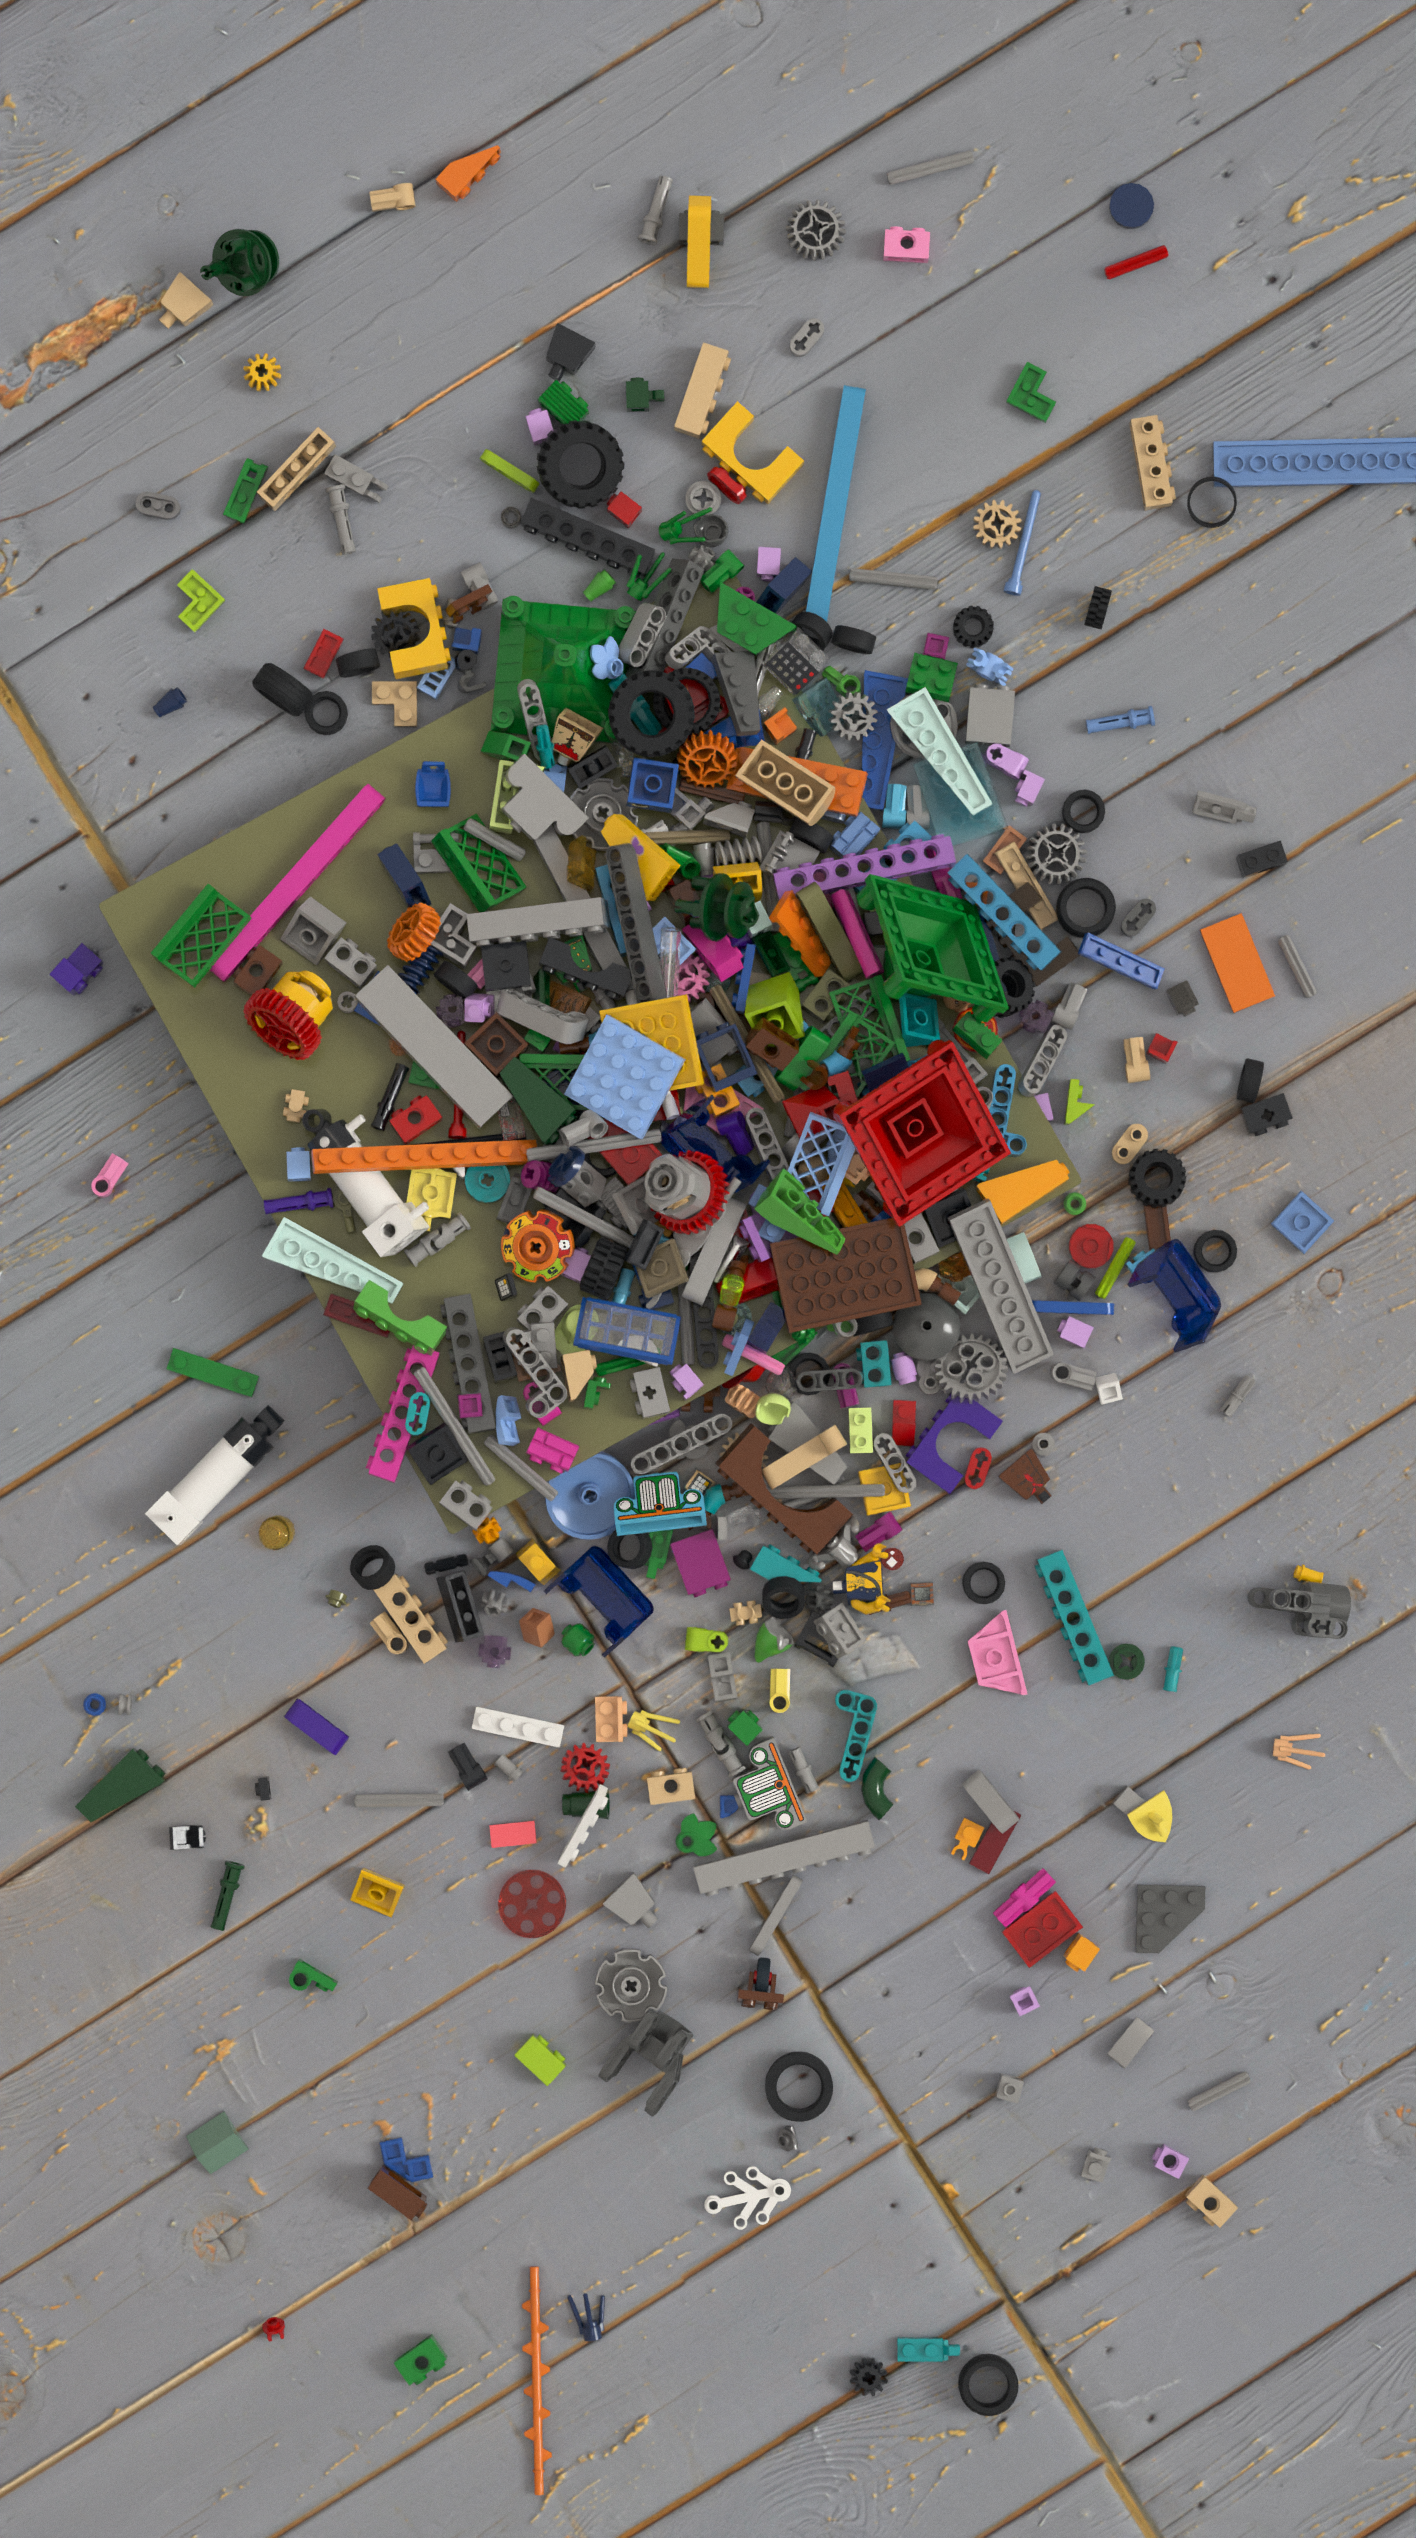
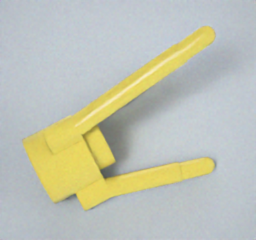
(640, 1723)

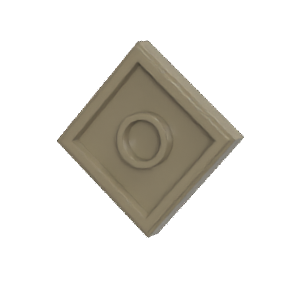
(664, 1270)

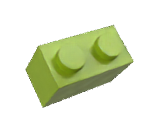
(541, 2059)

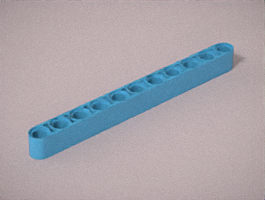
(835, 501)

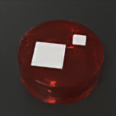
(894, 1560)

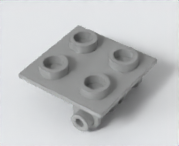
(788, 852)

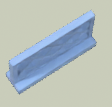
(840, 1163)

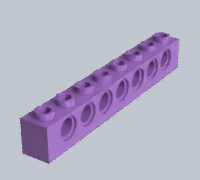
(939, 843)

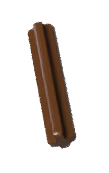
(717, 793)

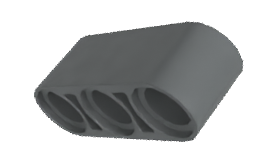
(820, 1385)

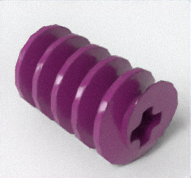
(535, 1175)

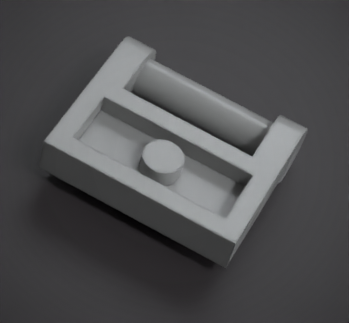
(429, 860)

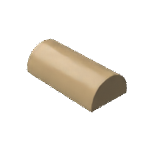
(787, 783)

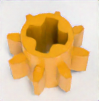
(487, 1531)

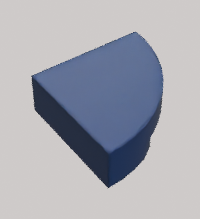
(727, 1805)

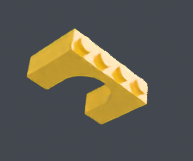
(764, 482)
(420, 598)

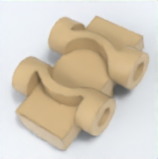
(296, 1101)
(742, 1613)

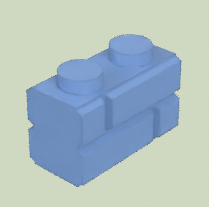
(855, 836)

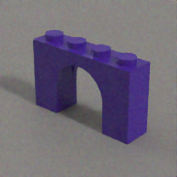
(925, 1456)

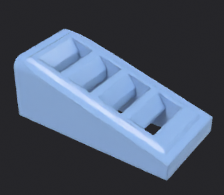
(440, 686)

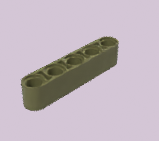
(829, 931)

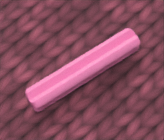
(756, 1356)

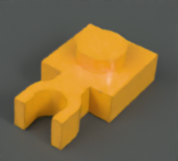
(967, 1834)

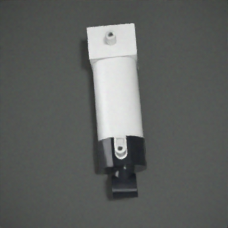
(388, 1220)
(214, 1476)

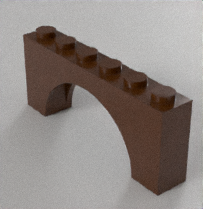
(743, 1464)

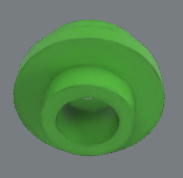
(1074, 1196)

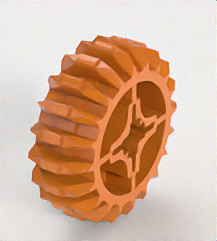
(703, 752)
(413, 932)

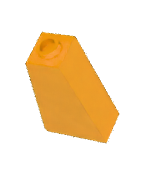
(1021, 1189)

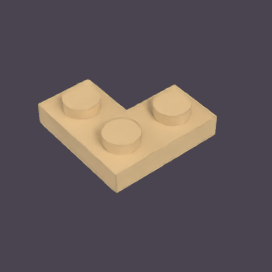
(401, 695)

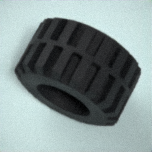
(1018, 985)
(1157, 1159)
(603, 1268)

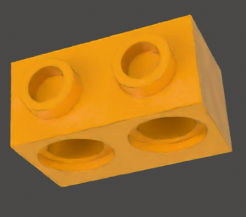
(727, 1093)
(1080, 1953)

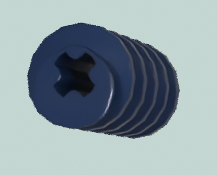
(419, 967)

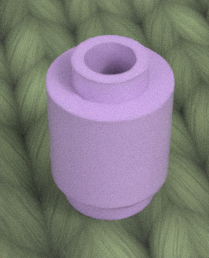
(903, 1368)

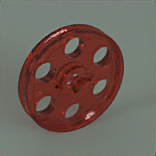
(529, 1892)

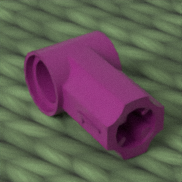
(846, 1397)
(881, 1530)

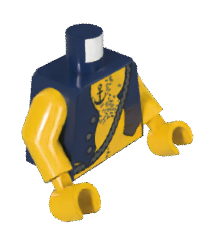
(865, 1583)

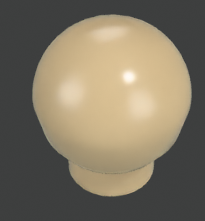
(808, 1180)

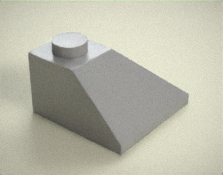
(732, 817)

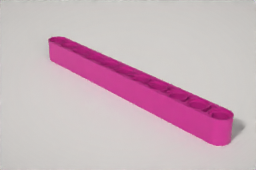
(299, 879)

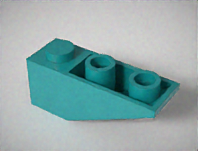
(772, 1565)

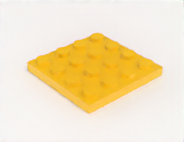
(670, 1025)

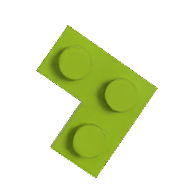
(204, 602)

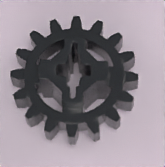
(386, 630)

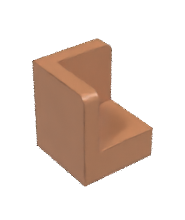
(537, 1627)

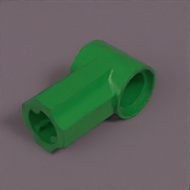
(725, 567)
(683, 858)

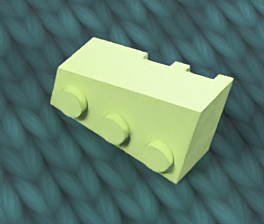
(503, 793)

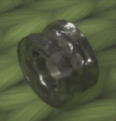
(505, 521)

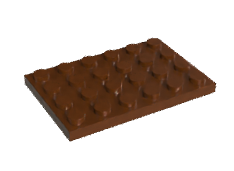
(863, 1280)

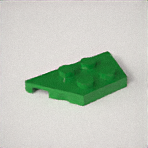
(749, 622)

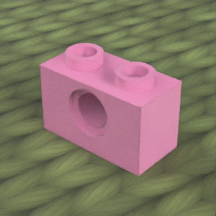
(895, 252)

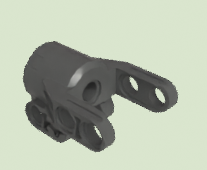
(1312, 1604)
(660, 2042)

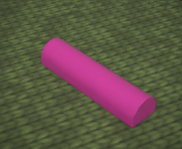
(857, 933)

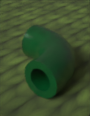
(872, 1788)

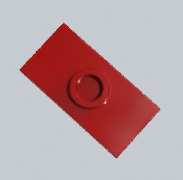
(323, 653)

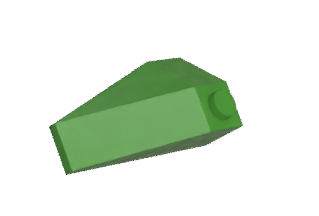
(790, 1209)

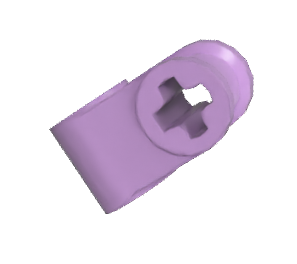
(1010, 763)

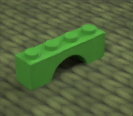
(422, 1333)

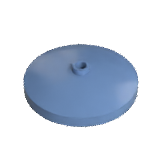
(593, 1513)

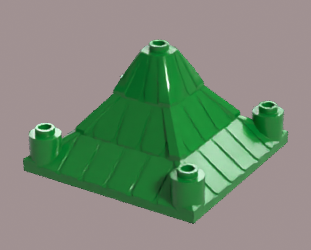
(554, 651)
(933, 946)

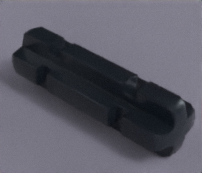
(446, 1564)

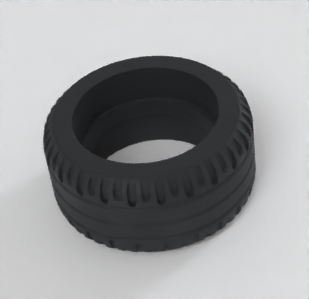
(282, 689)
(1096, 886)
(999, 2406)

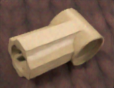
(398, 197)
(1136, 1064)
(388, 1632)

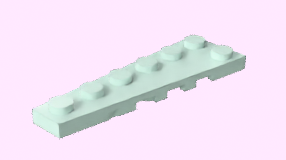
(931, 735)
(313, 1255)

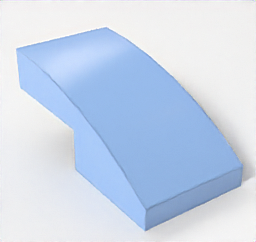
(506, 1414)

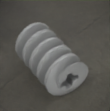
(738, 851)

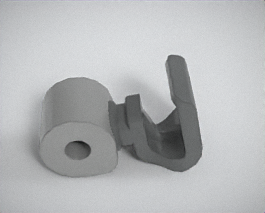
(497, 1552)

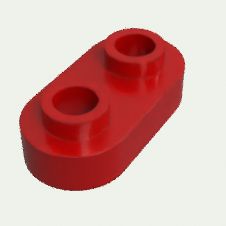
(733, 490)

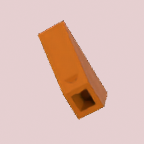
(464, 172)

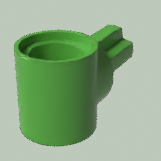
(841, 681)

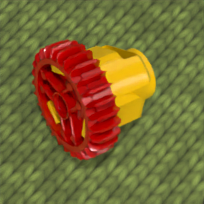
(290, 1013)

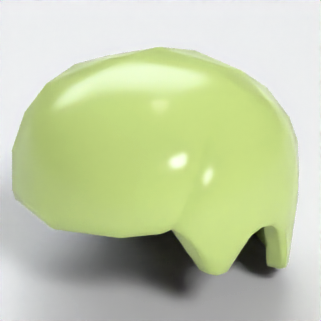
(772, 1409)

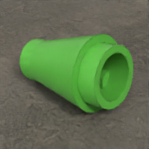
(599, 585)

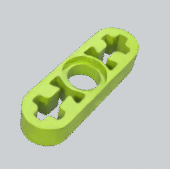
(509, 471)

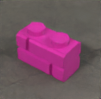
(552, 1450)

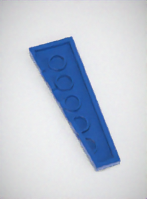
(879, 744)

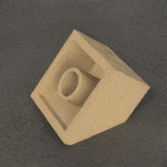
(577, 1371)

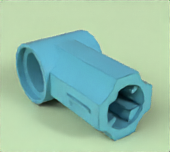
(895, 813)

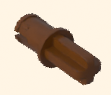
(897, 1600)

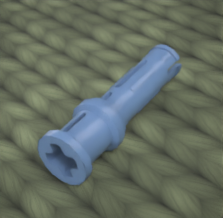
(1131, 719)

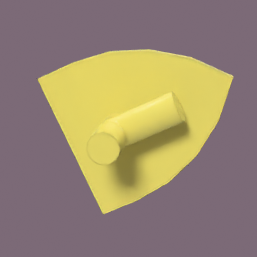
(1153, 1818)

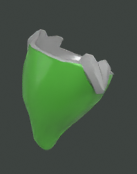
(771, 1639)

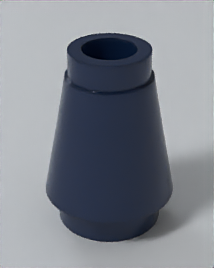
(170, 702)

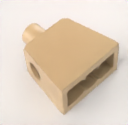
(183, 302)

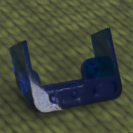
(692, 1134)
(1185, 1290)
(608, 1592)

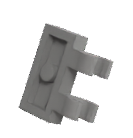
(543, 1339)

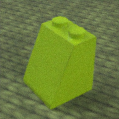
(778, 1002)

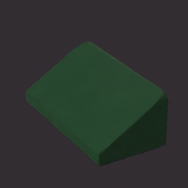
(771, 954)
(542, 985)

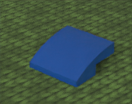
(506, 1577)

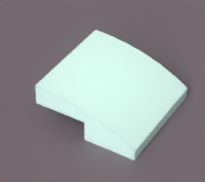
(1024, 1257)

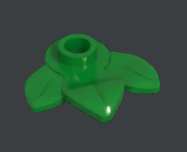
(700, 1836)

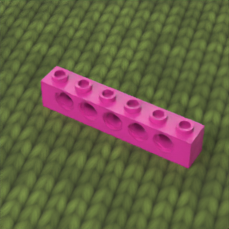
(389, 1470)

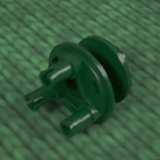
(243, 261)
(721, 908)

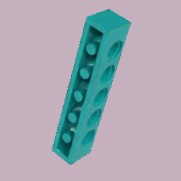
(1101, 1669)

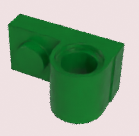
(323, 1981)

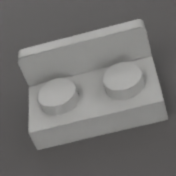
(839, 1631)

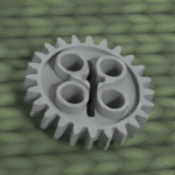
(989, 1378)

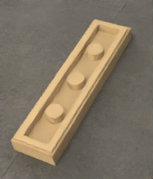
(1019, 874)

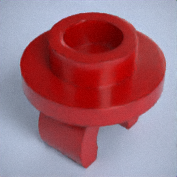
(273, 2326)

